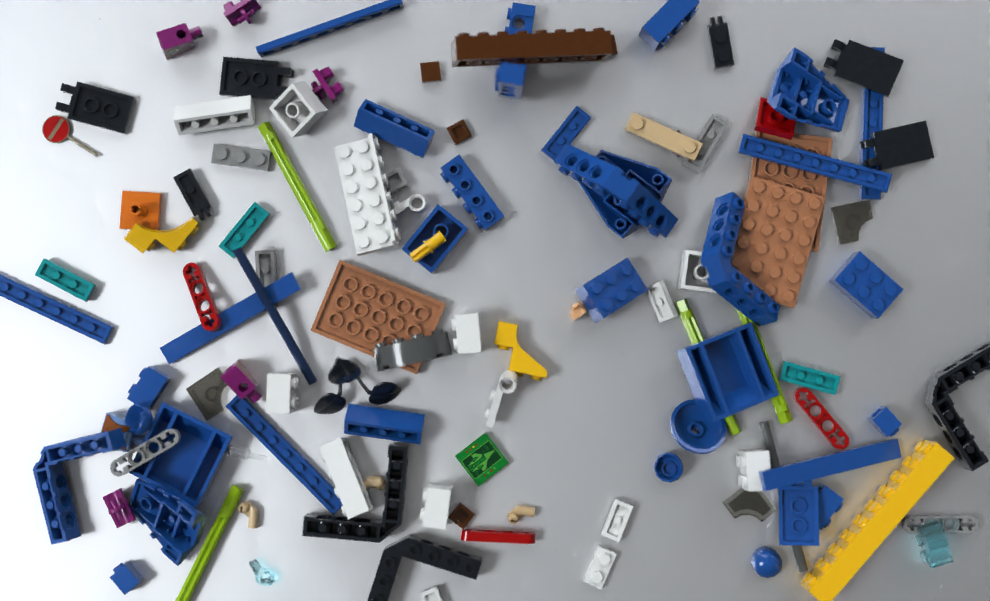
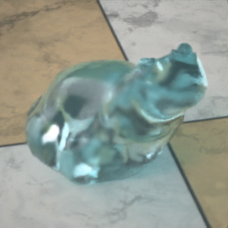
(263, 575)

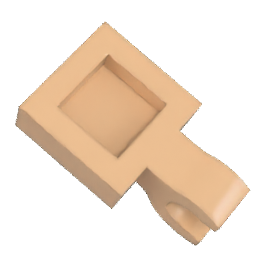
(578, 310)

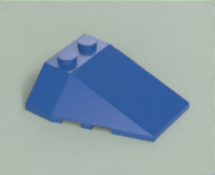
(806, 95)
(169, 518)

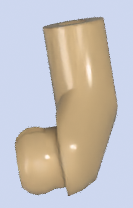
(374, 482)
(519, 511)
(251, 512)

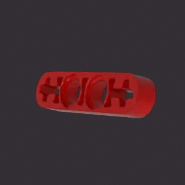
(199, 298)
(819, 419)
(497, 536)

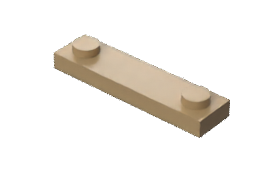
(664, 137)

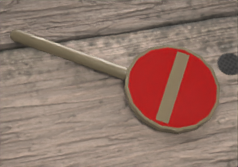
(57, 129)

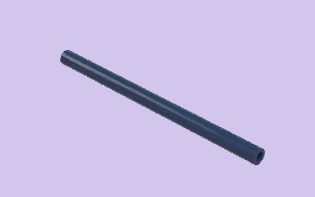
(274, 315)

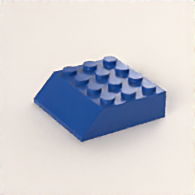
(727, 372)
(190, 465)

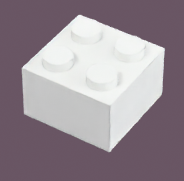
(298, 109)
(692, 274)
(467, 333)
(282, 393)
(750, 464)
(436, 506)

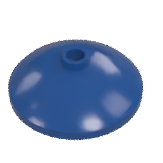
(689, 417)

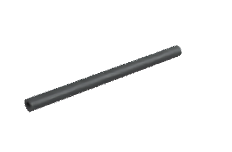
(774, 462)

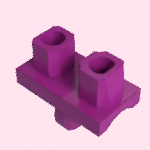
(241, 11)
(332, 91)
(119, 508)

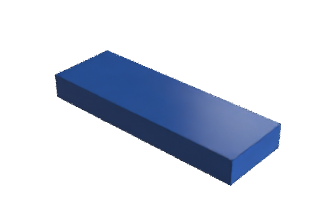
(566, 132)

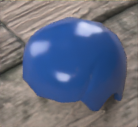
(138, 419)
(668, 467)
(766, 562)

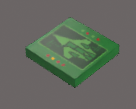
(481, 459)

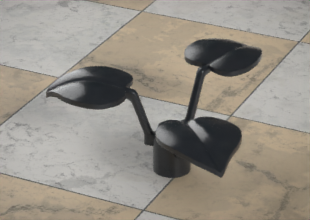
(345, 372)

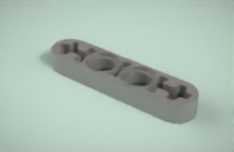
(146, 454)
(942, 519)

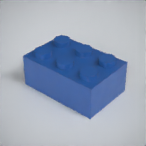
(667, 21)
(437, 221)
(866, 285)
(611, 290)

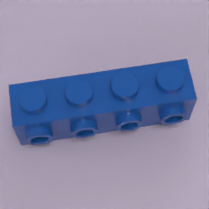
(394, 128)
(472, 192)
(380, 423)

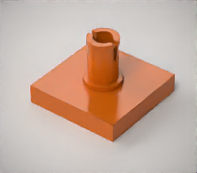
(140, 208)

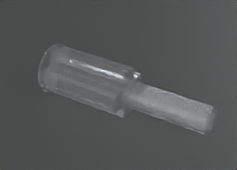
(244, 453)

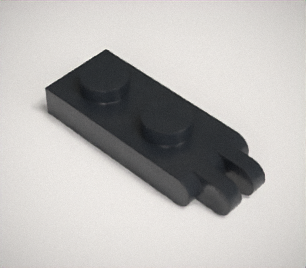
(720, 43)
(193, 193)

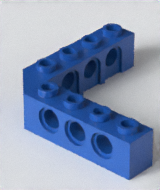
(510, 77)
(611, 180)
(717, 259)
(53, 482)

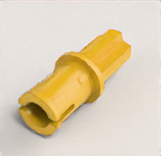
(428, 247)

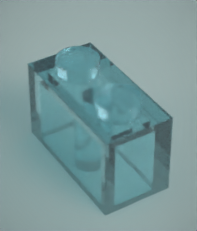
(934, 544)

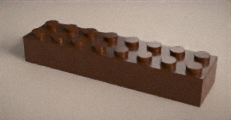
(531, 48)

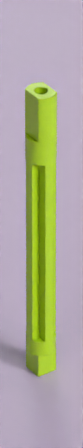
(297, 186)
(695, 335)
(779, 402)
(224, 515)

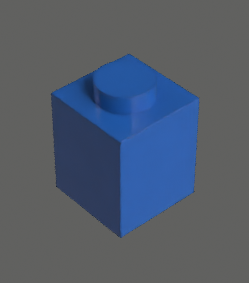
(885, 421)
(126, 577)

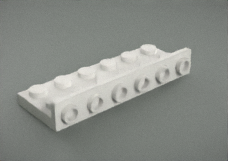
(367, 195)

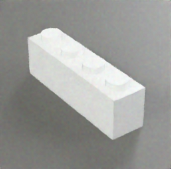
(214, 115)
(346, 477)

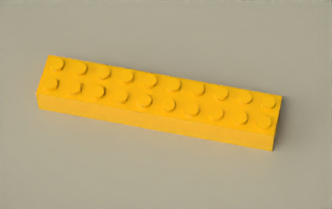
(876, 520)

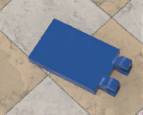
(799, 515)

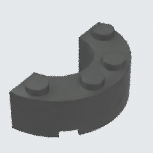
(412, 351)

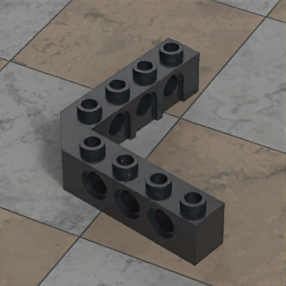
(943, 411)
(362, 528)
(421, 551)

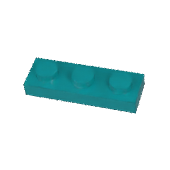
(244, 229)
(65, 280)
(809, 377)

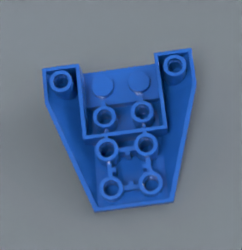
(613, 215)

